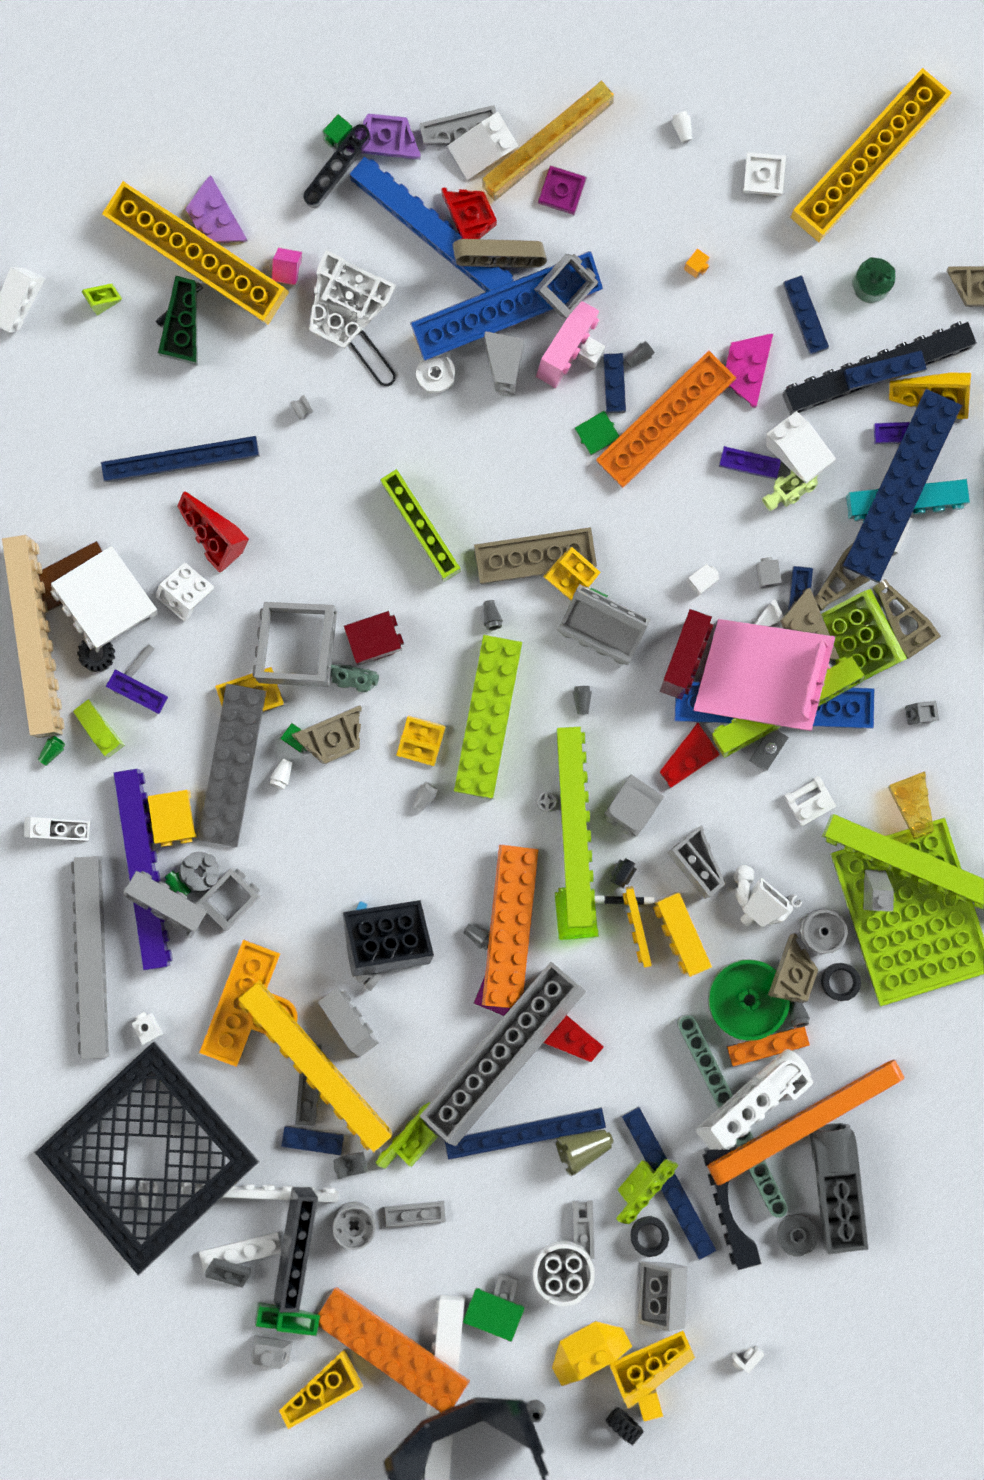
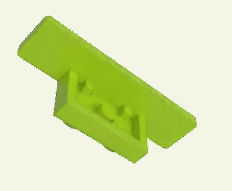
(410, 1143)
(642, 1186)

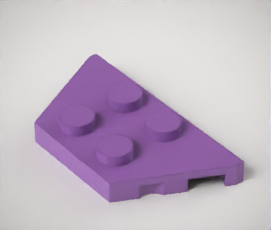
(389, 137)
(213, 216)

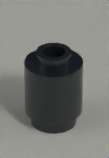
(623, 872)

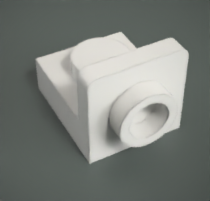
(752, 1357)

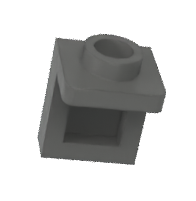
(350, 1165)

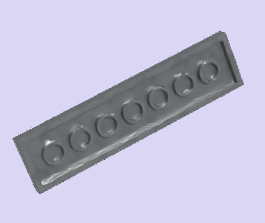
(232, 765)

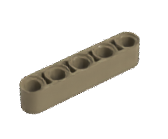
(499, 253)

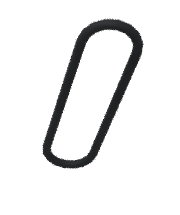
(366, 364)

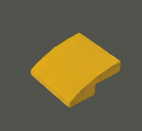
(571, 571)
(421, 740)

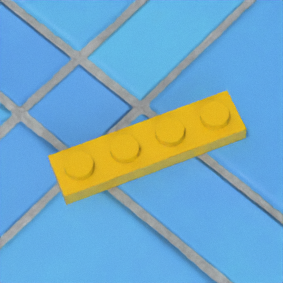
(638, 935)

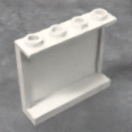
(102, 598)

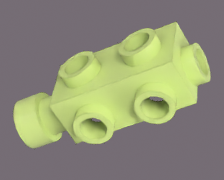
(790, 485)

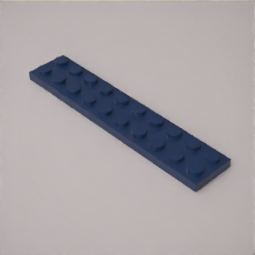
(902, 486)

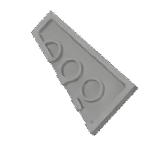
(450, 128)

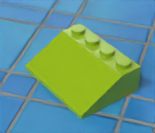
(864, 634)

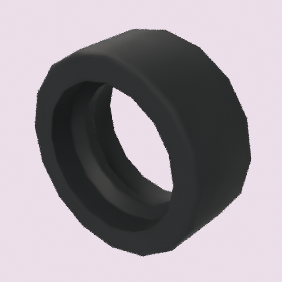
(826, 985)
(651, 1252)

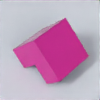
(286, 266)

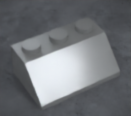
(662, 1295)

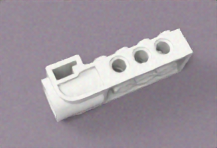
(777, 1082)

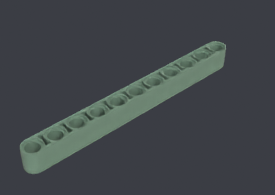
(715, 1089)

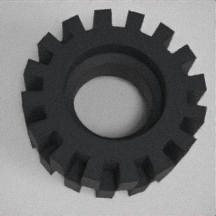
(99, 665)
(624, 1425)

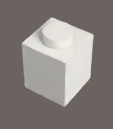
(591, 352)
(703, 579)

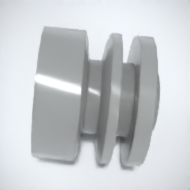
(353, 1237)

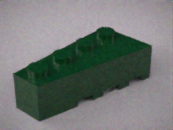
(179, 333)

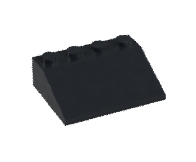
(387, 938)

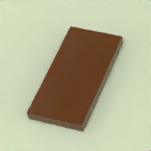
(63, 567)

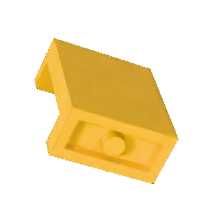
(171, 817)

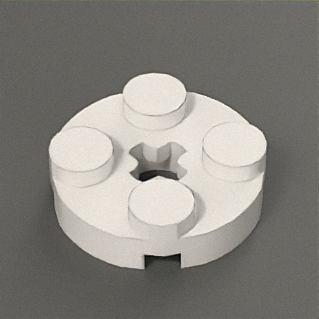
(430, 383)

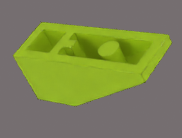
(98, 729)

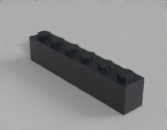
(295, 1249)

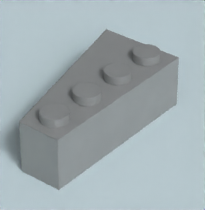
(165, 903)

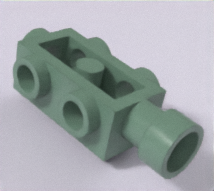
(354, 677)

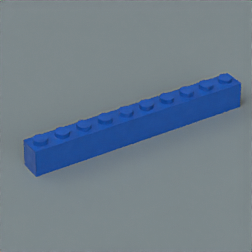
(421, 221)

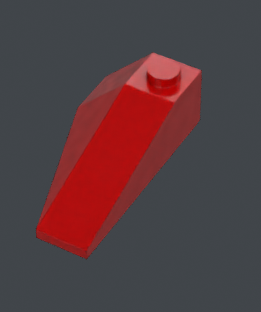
(218, 535)

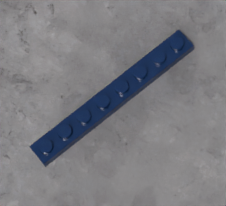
(180, 459)
(527, 1133)
(672, 1187)

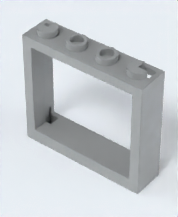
(326, 652)

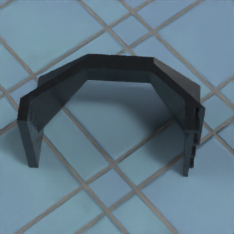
(505, 1415)

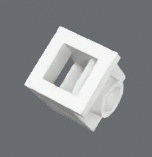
(153, 1027)

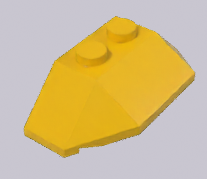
(589, 1351)

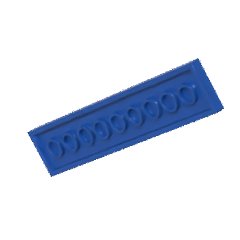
(496, 309)
(846, 710)

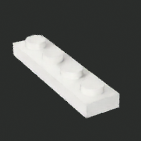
(243, 1250)

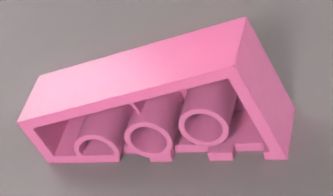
(567, 344)

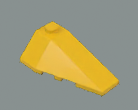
(949, 385)

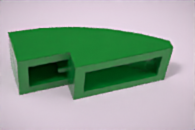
(291, 1322)

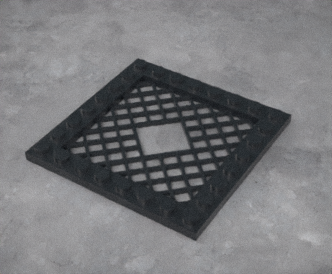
(53, 1156)

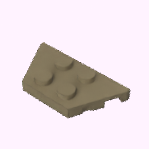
(968, 283)
(806, 617)
(332, 736)
(794, 973)

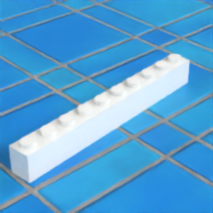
(447, 1350)

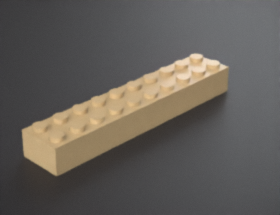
(32, 636)

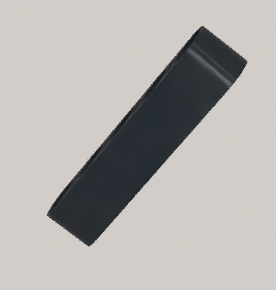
(338, 156)

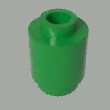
(175, 884)

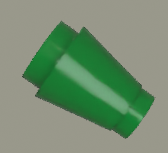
(51, 750)

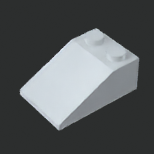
(483, 146)
(799, 447)

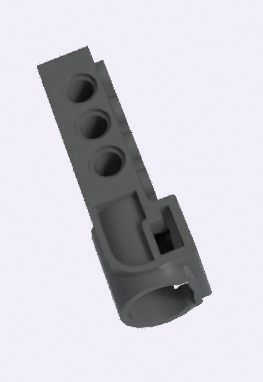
(839, 1188)

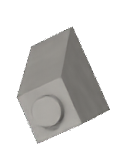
(877, 891)

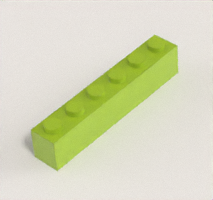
(420, 525)

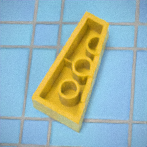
(650, 1367)
(325, 1389)

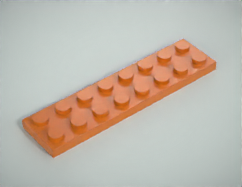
(666, 419)
(510, 926)
(391, 1351)

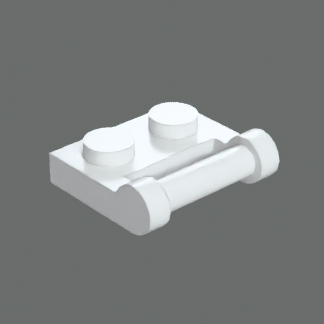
(812, 807)

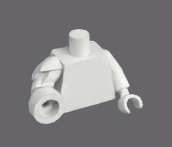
(763, 902)

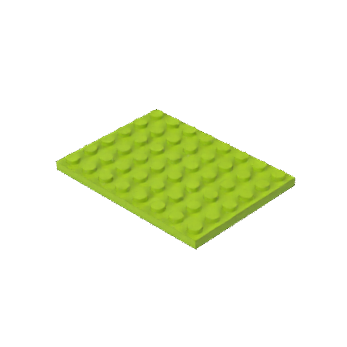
(926, 937)

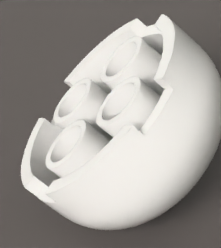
(564, 1286)

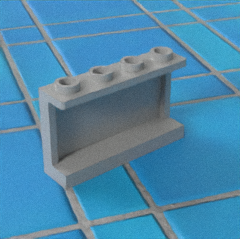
(603, 625)

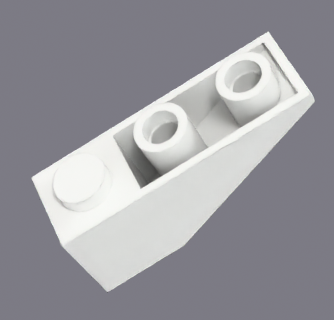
(56, 828)

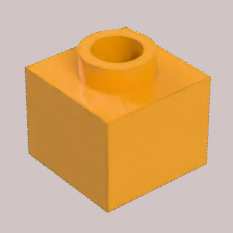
(697, 263)

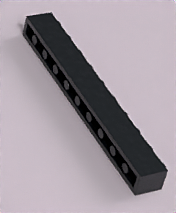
(834, 384)

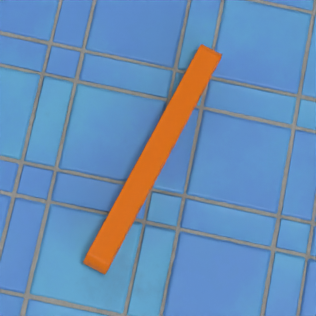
(805, 1122)

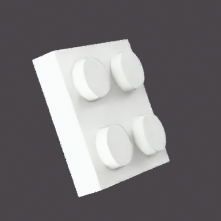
(764, 174)

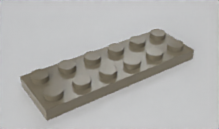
(530, 554)

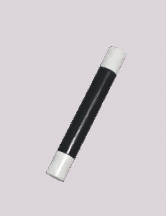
(619, 900)

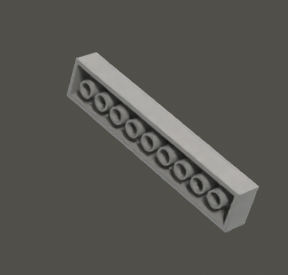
(502, 1054)

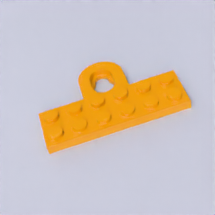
(230, 1024)

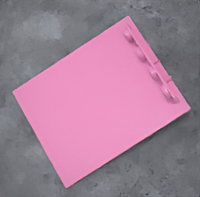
(764, 674)

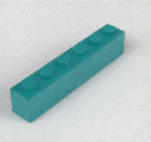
(934, 497)

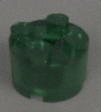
(875, 269)

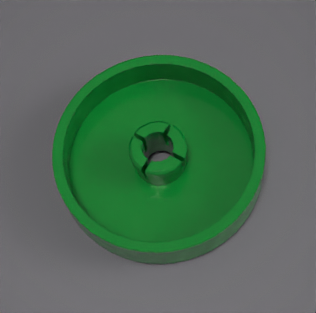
(732, 1014)

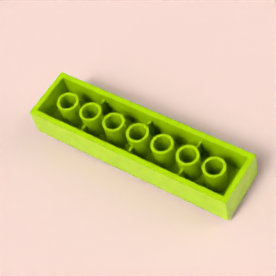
(488, 717)

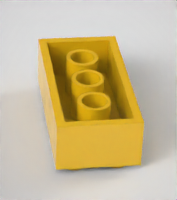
(682, 933)

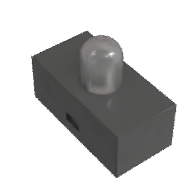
(768, 749)

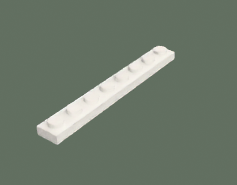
(267, 1191)

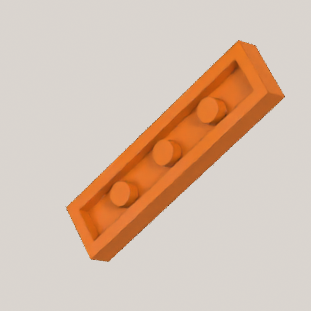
(769, 1046)

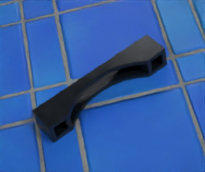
(743, 1248)

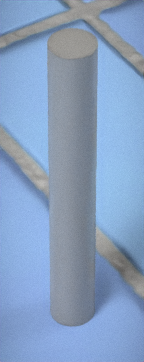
(139, 661)

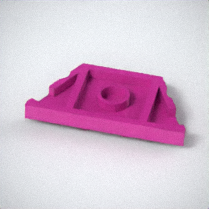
(748, 363)

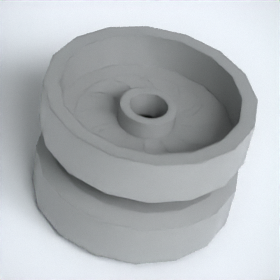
(811, 931)

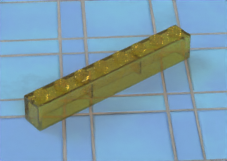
(548, 140)

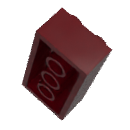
(687, 650)

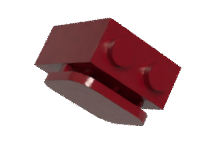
(374, 638)

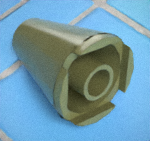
(582, 1149)

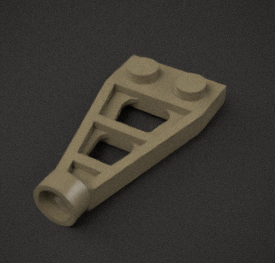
(837, 571)
(919, 638)

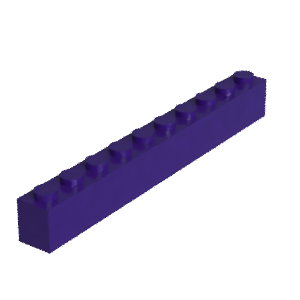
(139, 858)

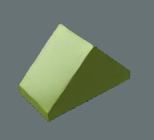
(101, 297)

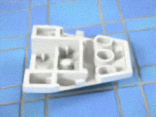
(346, 299)

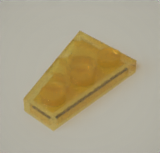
(913, 803)

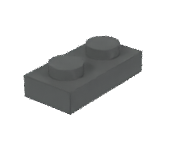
(228, 1272)

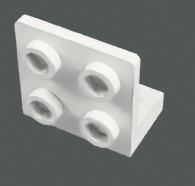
(183, 591)

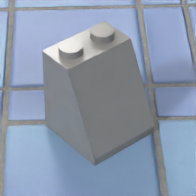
(504, 359)

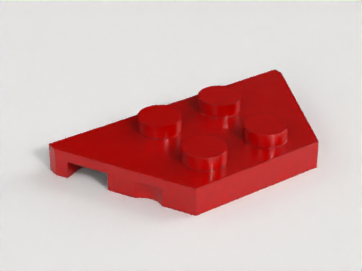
(470, 212)

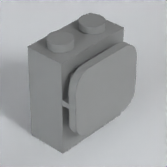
(633, 806)

